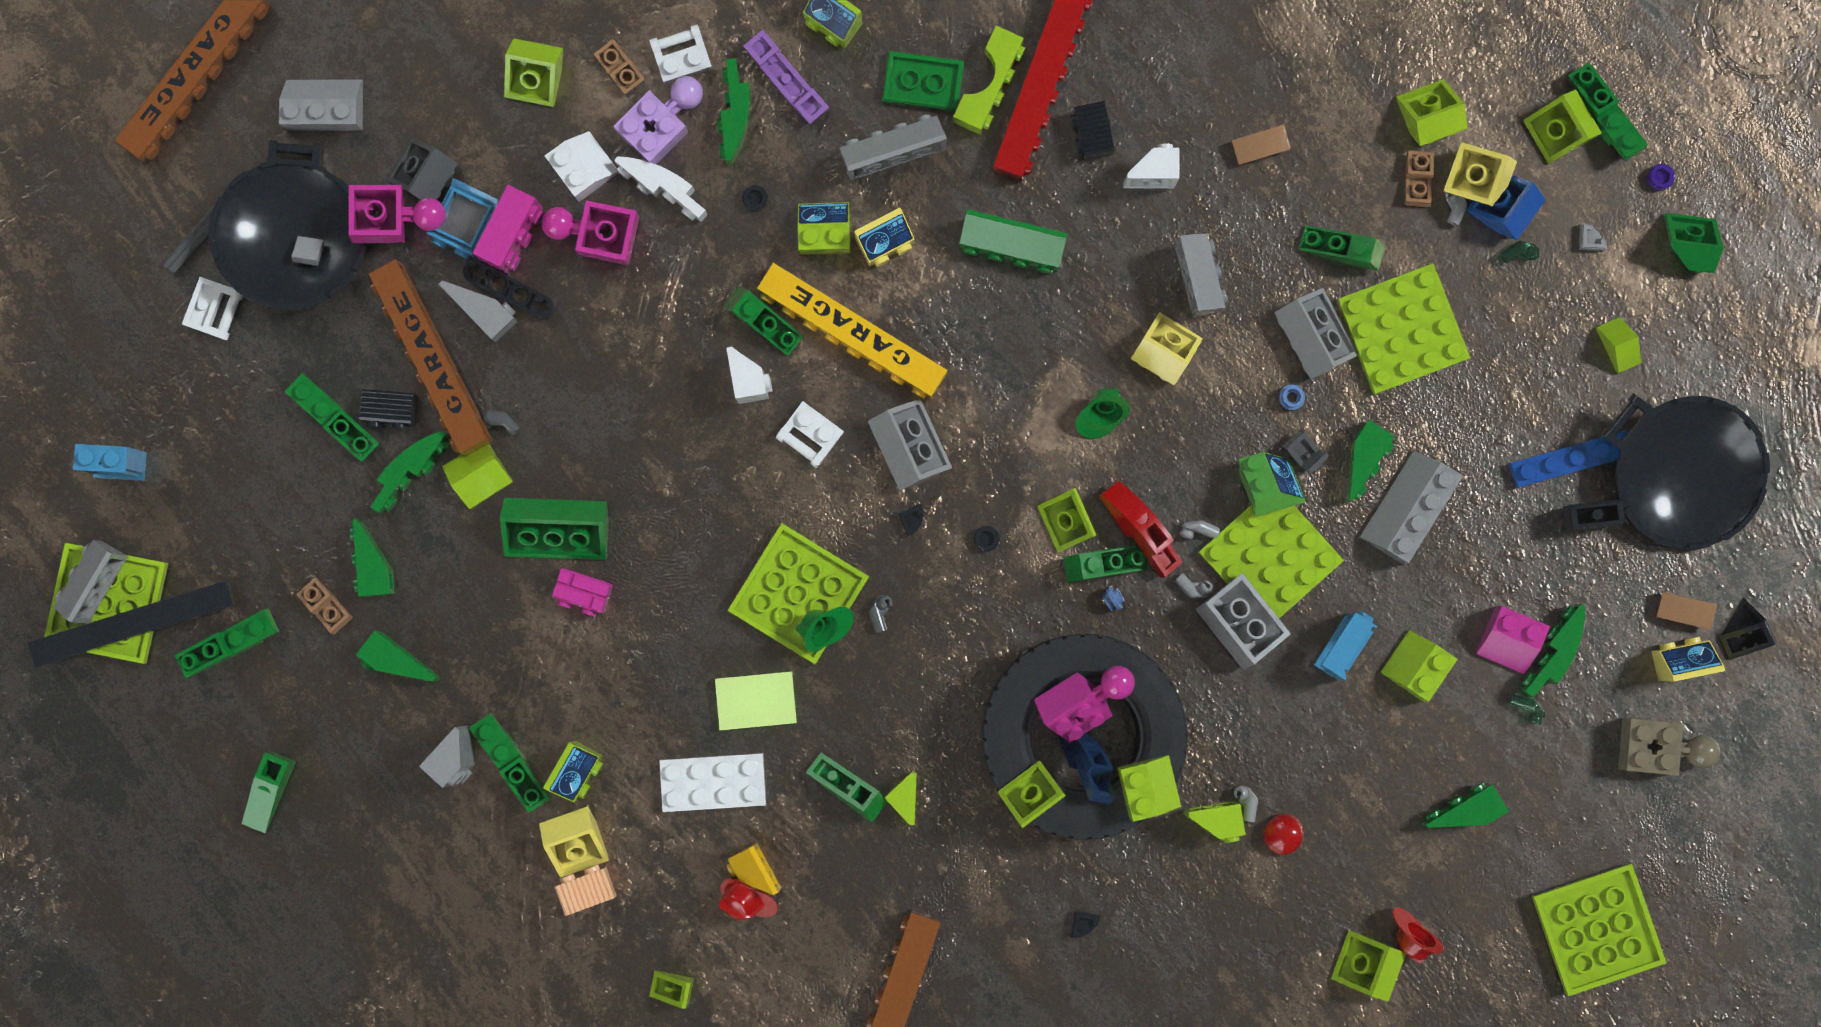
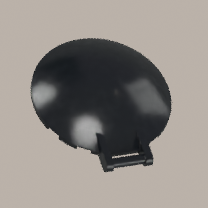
(260, 221)
(1689, 470)

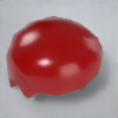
(1284, 834)

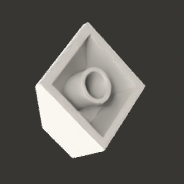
(582, 165)
(1155, 169)
(748, 378)

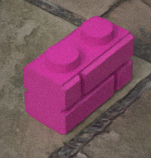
(582, 591)

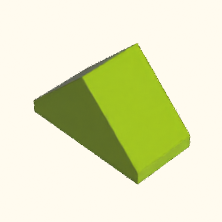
(1620, 344)
(904, 798)
(671, 988)

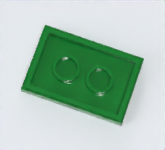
(923, 81)

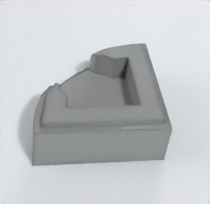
(1591, 239)

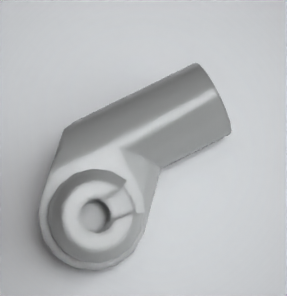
(1458, 206)
(1201, 527)
(1194, 589)
(1248, 800)

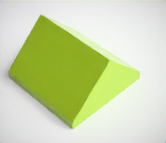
(477, 476)
(1066, 520)
(1031, 794)

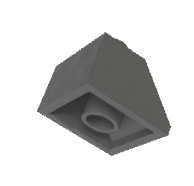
(422, 170)

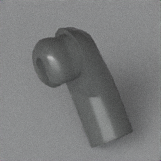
(500, 418)
(878, 610)

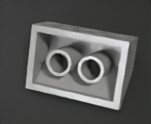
(321, 105)
(1200, 274)
(1316, 333)
(909, 444)
(89, 582)
(1243, 621)
(452, 758)

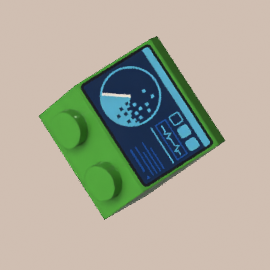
(1269, 483)

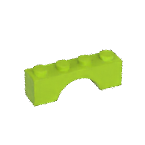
(975, 109)

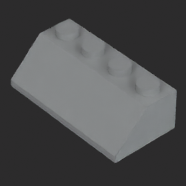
(893, 147)
(1411, 507)

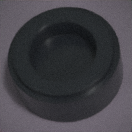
(755, 198)
(986, 538)

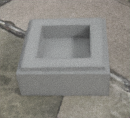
(307, 250)

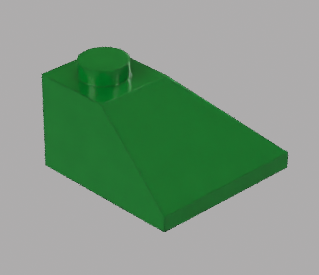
(1695, 241)

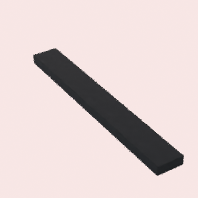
(131, 623)

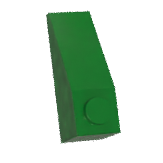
(387, 656)
(847, 787)

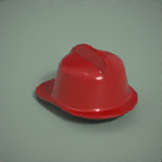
(744, 901)
(1414, 937)

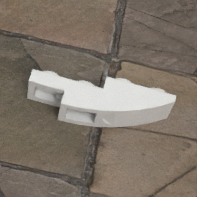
(654, 179)

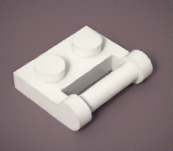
(683, 62)
(205, 306)
(814, 427)

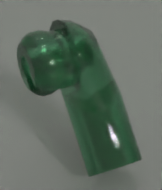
(1520, 249)
(1531, 705)

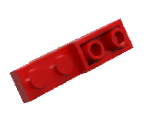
(1140, 523)

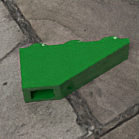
(1343, 247)
(763, 320)
(1365, 453)
(1104, 563)
(372, 567)
(267, 790)
(1477, 808)

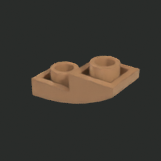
(618, 66)
(1261, 144)
(1418, 178)
(324, 606)
(1687, 610)

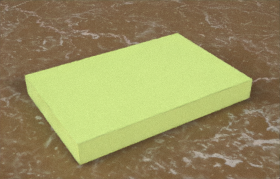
(755, 700)

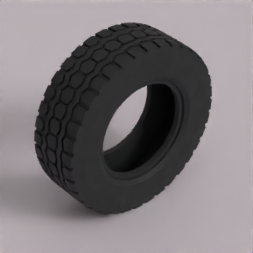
(1011, 708)

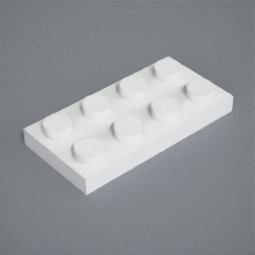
(712, 782)

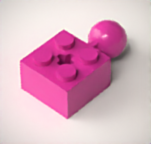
(596, 219)
(390, 225)
(1079, 705)

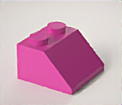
(1512, 639)

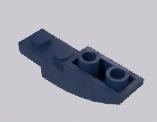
(1092, 766)

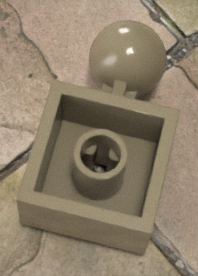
(1668, 747)

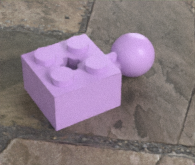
(649, 110)

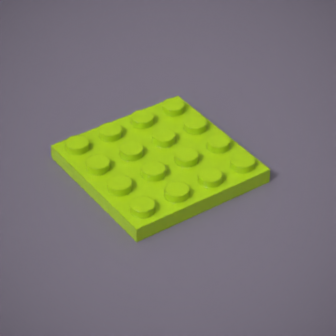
(1403, 329)
(1276, 554)
(792, 581)
(136, 585)
(1599, 929)

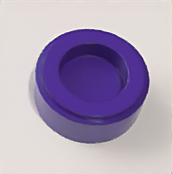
(1660, 177)

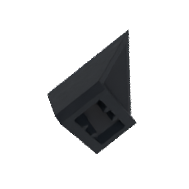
(1746, 632)

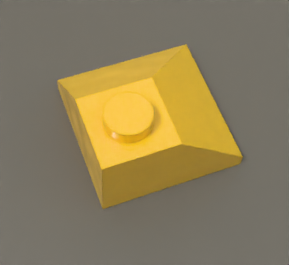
(753, 869)

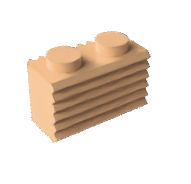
(585, 890)

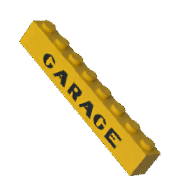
(852, 331)

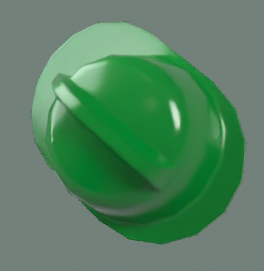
(1102, 414)
(824, 628)

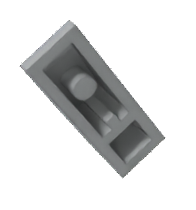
(486, 312)

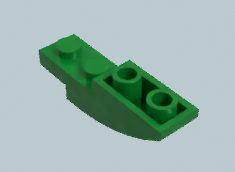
(1607, 114)
(735, 120)
(332, 417)
(416, 460)
(227, 643)
(1563, 643)
(510, 762)

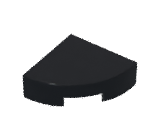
(911, 519)
(1083, 923)

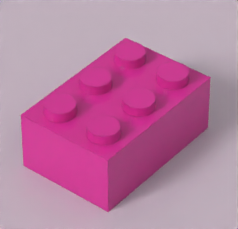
(509, 230)

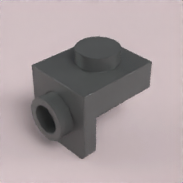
(1305, 452)

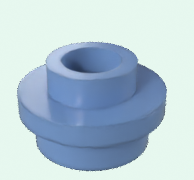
(1297, 391)
(1113, 598)

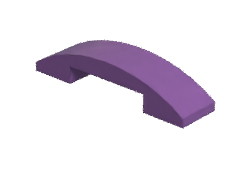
(785, 77)

